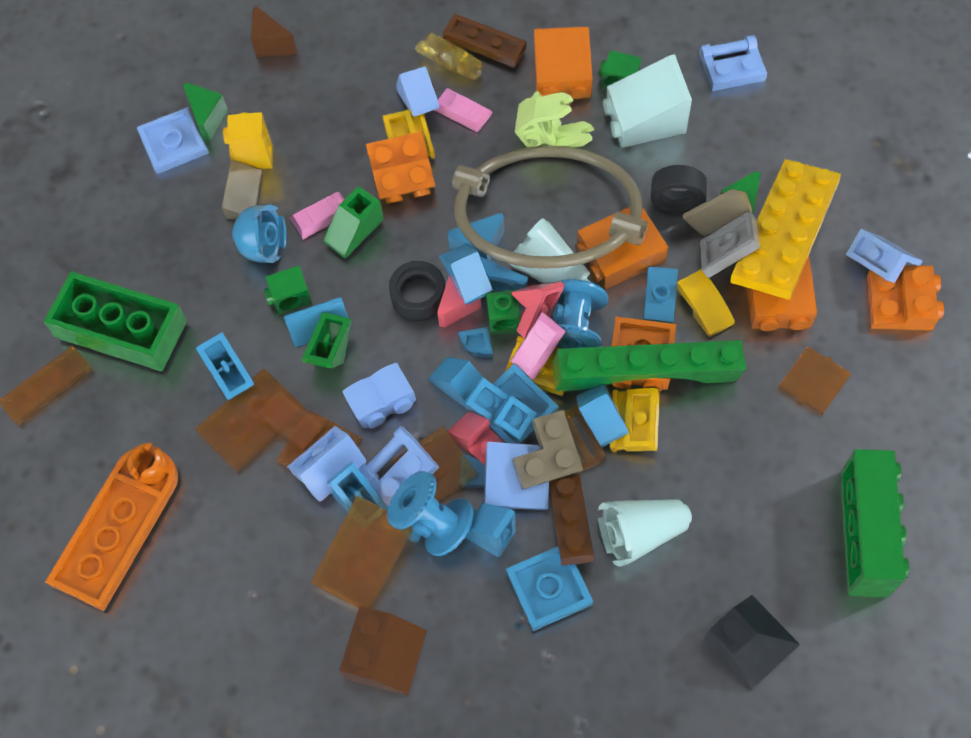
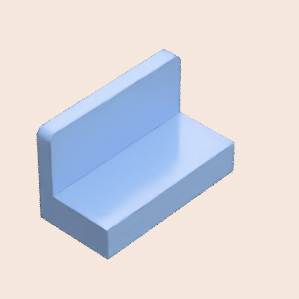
(880, 255)
(325, 460)

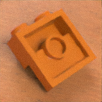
(400, 167)
(906, 303)
(642, 332)

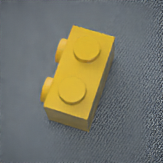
(249, 140)

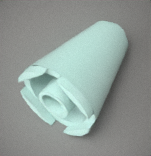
(545, 241)
(640, 526)

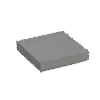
(729, 244)

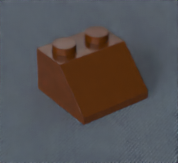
(382, 651)

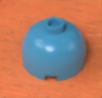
(260, 233)

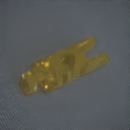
(450, 56)

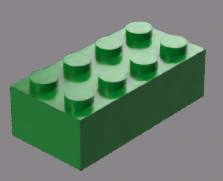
(116, 321)
(873, 523)

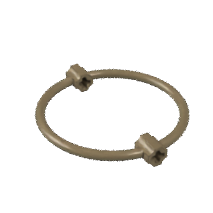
(623, 227)

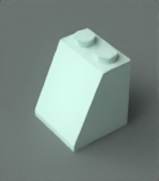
(649, 104)

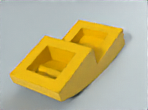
(707, 303)

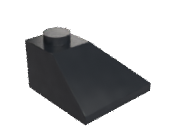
(751, 641)

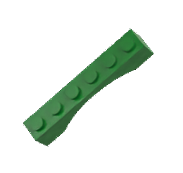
(606, 365)

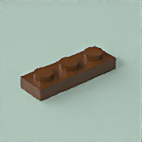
(484, 40)
(571, 521)

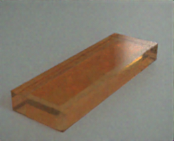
(45, 385)

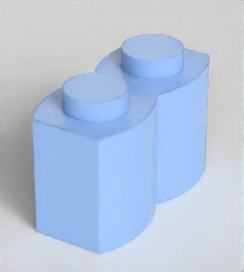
(379, 396)

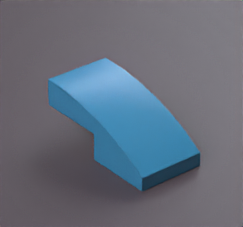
(500, 408)

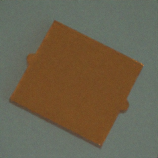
(814, 380)

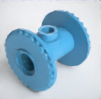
(574, 309)
(439, 523)

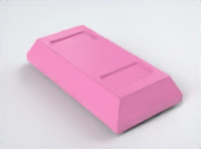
(463, 110)
(316, 216)
(538, 345)

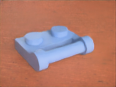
(734, 70)
(412, 462)

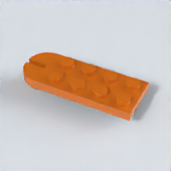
(115, 526)

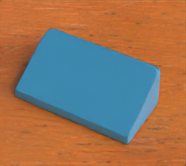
(303, 322)

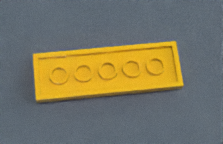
(787, 229)

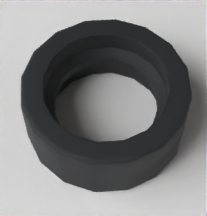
(678, 177)
(413, 270)

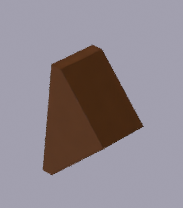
(270, 37)

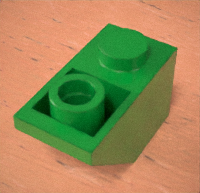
(353, 222)

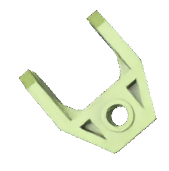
(540, 124)

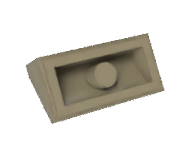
(240, 189)
(718, 211)

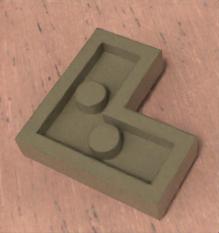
(557, 454)

